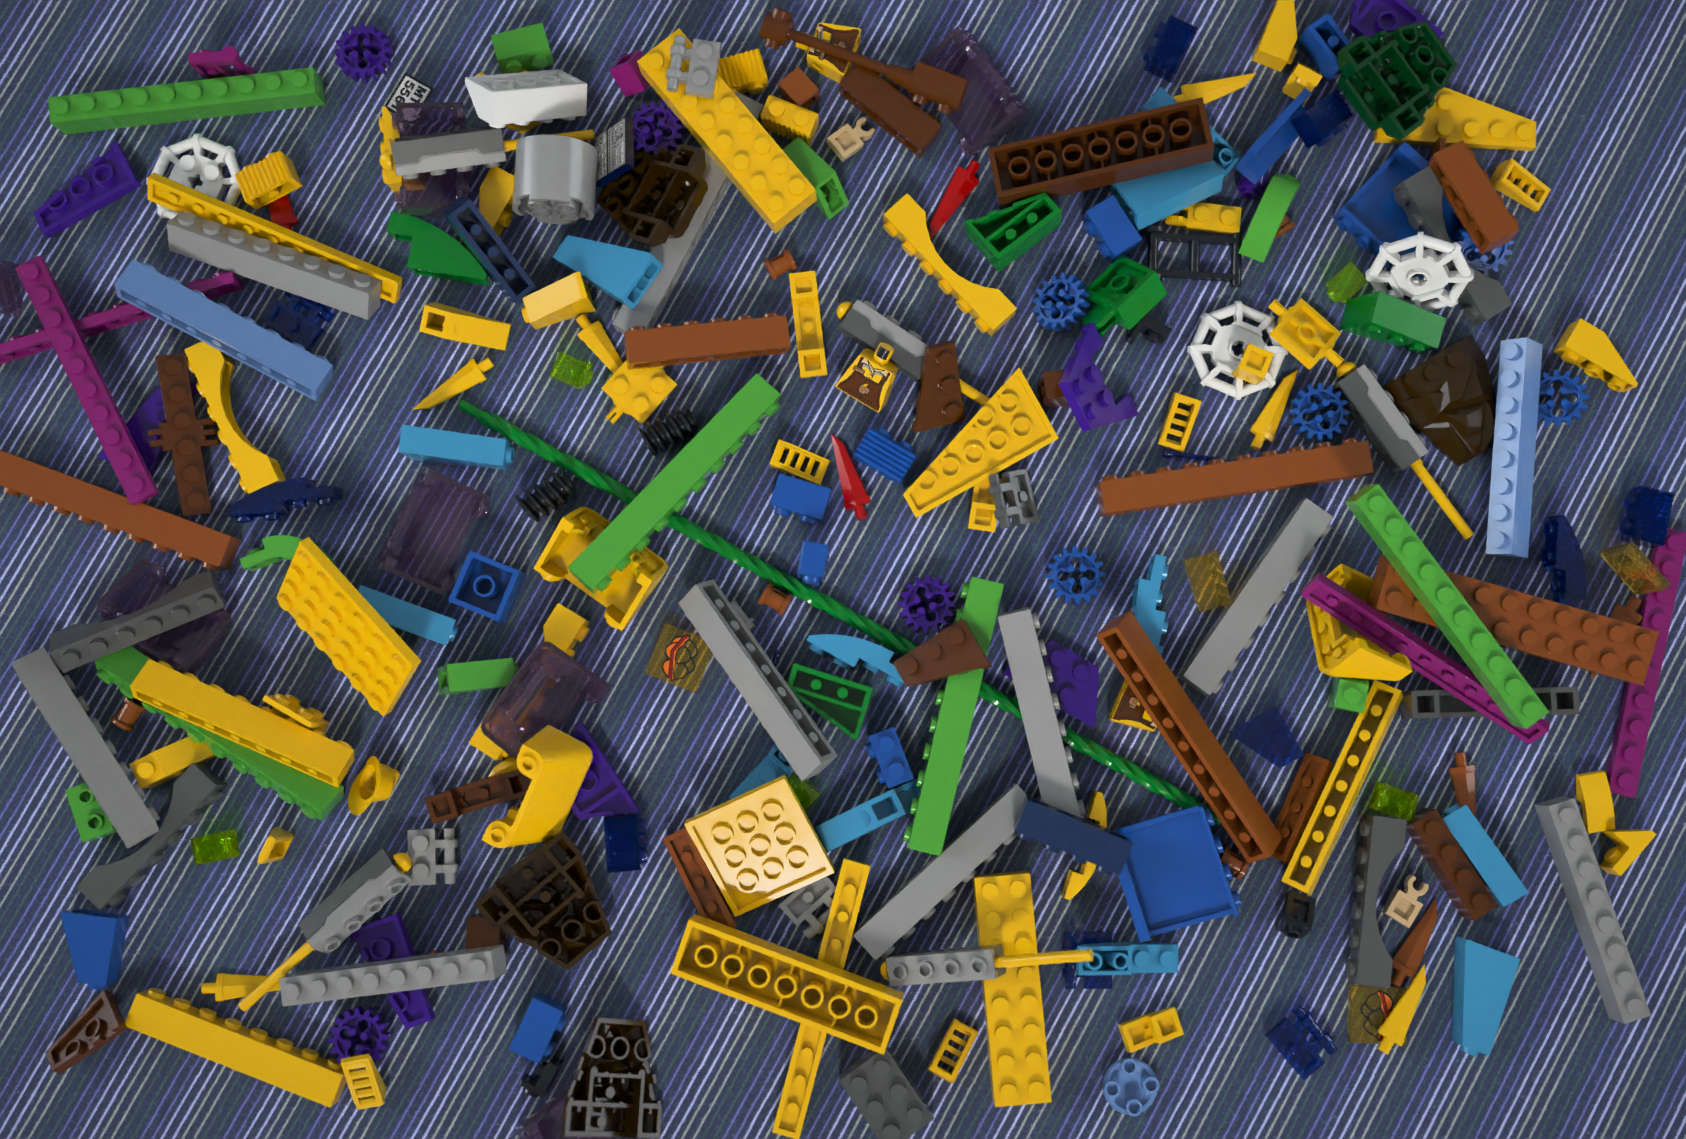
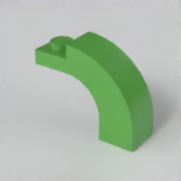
(1269, 216)
(276, 549)

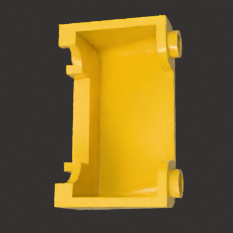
(628, 588)
(1343, 650)
(557, 771)

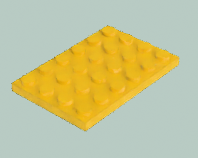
(346, 628)

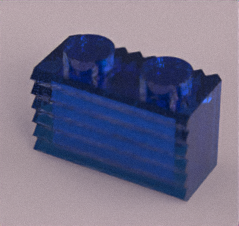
(1170, 49)
(1322, 119)
(1646, 516)
(624, 842)

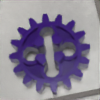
(373, 41)
(668, 124)
(913, 599)
(353, 1023)

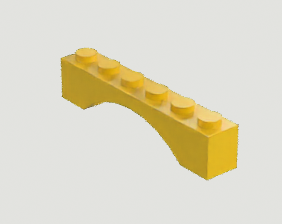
(986, 305)
(214, 376)
(563, 630)

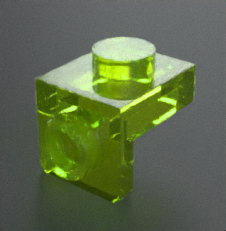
(1345, 283)
(571, 371)
(804, 790)
(1394, 801)
(215, 847)

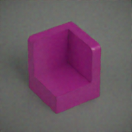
(628, 75)

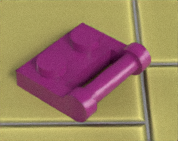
(215, 64)

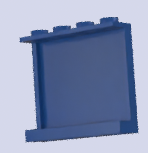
(1374, 213)
(1175, 872)

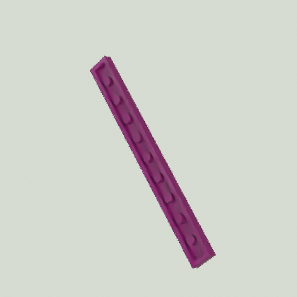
(119, 316)
(87, 380)
(1422, 655)
(1637, 699)

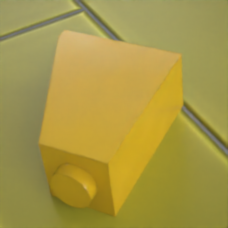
(558, 302)

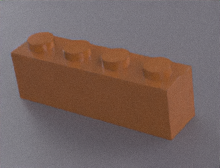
(1473, 197)

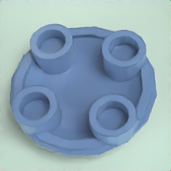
(1130, 1086)

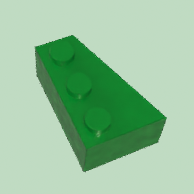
(1014, 230)
(1393, 322)
(832, 697)

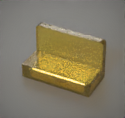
(1207, 581)

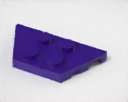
(1373, 16)
(1073, 682)
(601, 789)

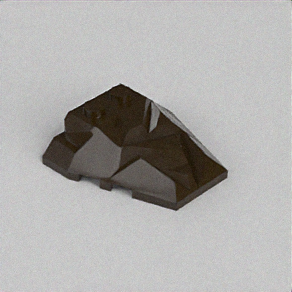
(657, 194)
(1450, 400)
(549, 903)
(613, 1084)

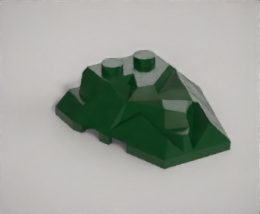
(1395, 77)

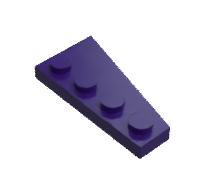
(96, 188)
(146, 419)
(390, 940)

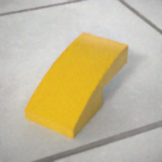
(982, 508)
(1596, 801)
(1150, 1029)

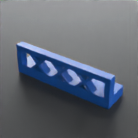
(1272, 142)

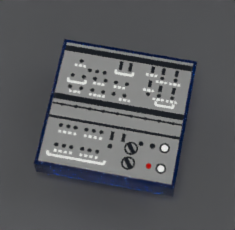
(615, 151)

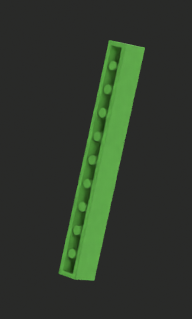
(187, 101)
(674, 484)
(1446, 606)
(951, 726)
(311, 794)

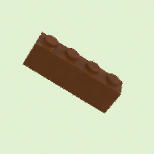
(890, 109)
(1450, 864)

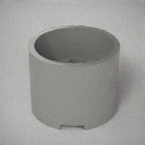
(555, 179)

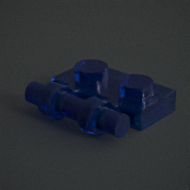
(295, 326)
(1069, 972)
(1295, 1048)

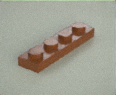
(1300, 804)
(698, 879)

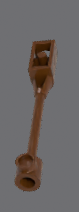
(924, 82)

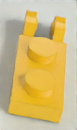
(1208, 218)

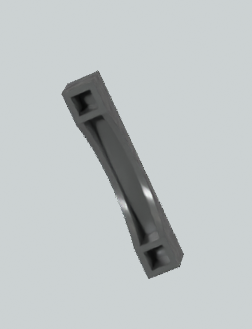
(1422, 202)
(91, 641)
(1445, 705)
(191, 795)
(1381, 843)

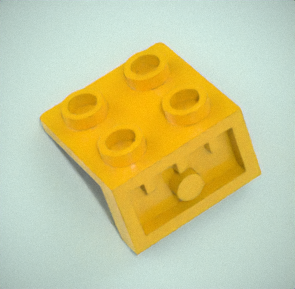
(289, 707)

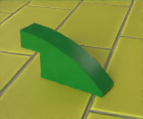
(436, 252)

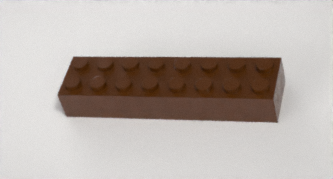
(1103, 153)

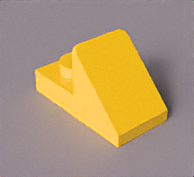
(1300, 78)
(1629, 846)

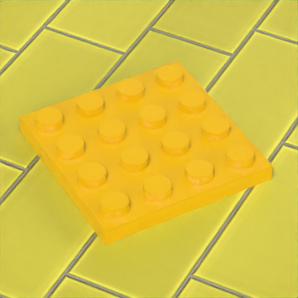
(759, 846)

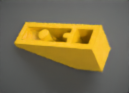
(1278, 37)
(169, 762)

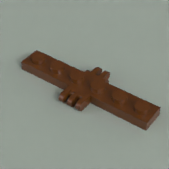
(183, 435)

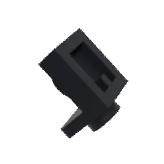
(1151, 329)
(1297, 915)
(546, 1075)

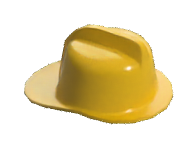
(371, 785)

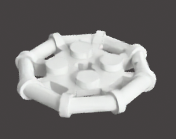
(196, 165)
(1421, 262)
(1221, 348)

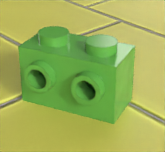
(522, 49)
(88, 814)

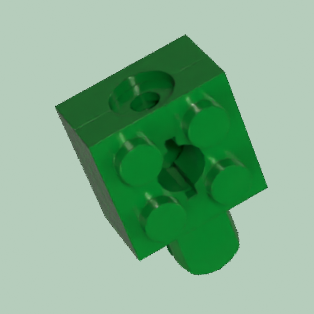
(1123, 295)

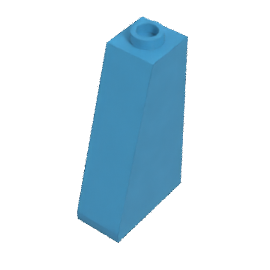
(1163, 194)
(611, 268)
(455, 448)
(411, 617)
(1484, 855)
(1479, 994)

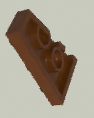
(940, 388)
(944, 655)

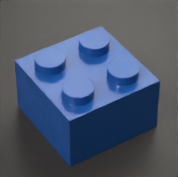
(487, 587)

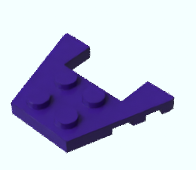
(1086, 390)

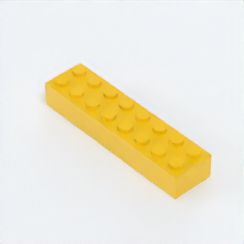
(734, 141)
(787, 983)
(1015, 999)

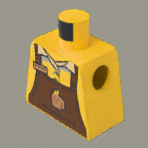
(825, 63)
(870, 377)
(1130, 711)

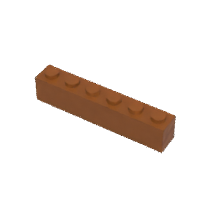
(706, 341)

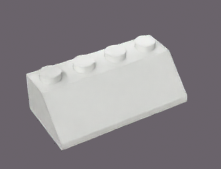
(527, 97)

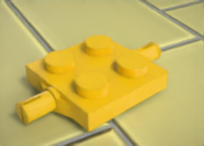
(1305, 333)
(637, 391)

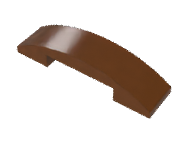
(477, 795)

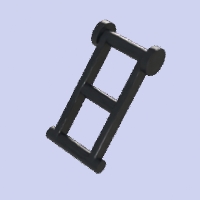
(1157, 234)

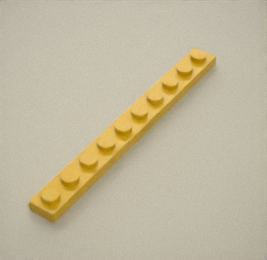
(183, 198)
(809, 1040)

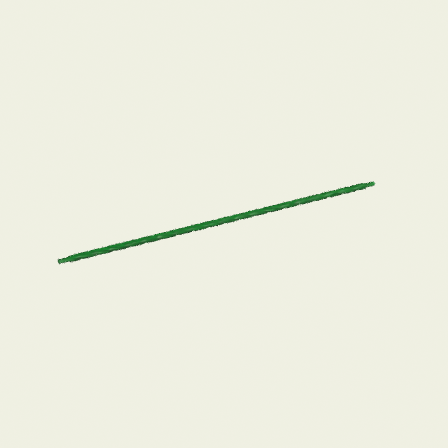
(816, 598)

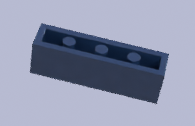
(488, 249)
(1072, 835)

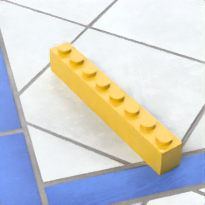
(243, 722)
(1342, 788)
(237, 1046)

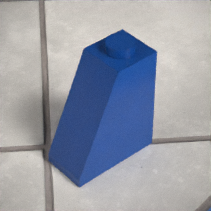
(95, 945)

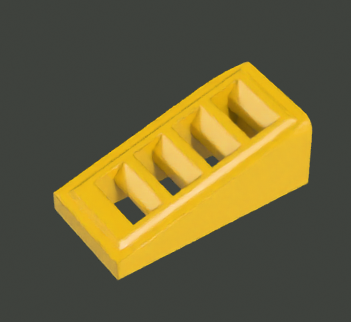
(1503, 180)
(1188, 425)
(778, 452)
(275, 845)
(938, 1056)
(364, 1084)

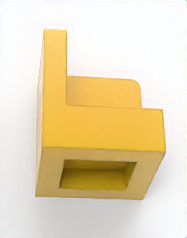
(1253, 364)

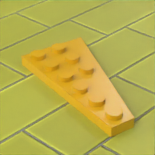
(1470, 120)
(994, 439)

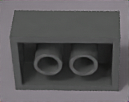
(886, 1095)

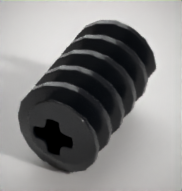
(669, 430)
(548, 496)

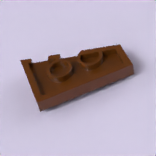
(89, 1032)

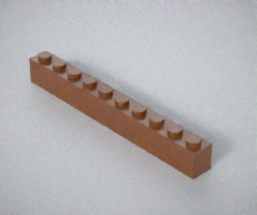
(1234, 478)
(116, 513)
(1189, 737)

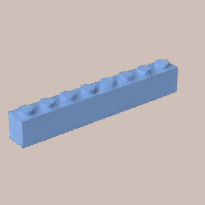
(224, 329)
(1514, 448)

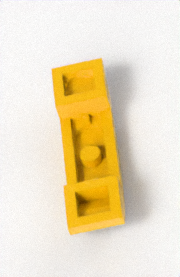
(807, 324)
(1076, 880)

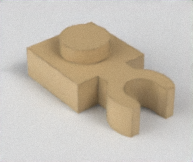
(849, 141)
(1403, 904)

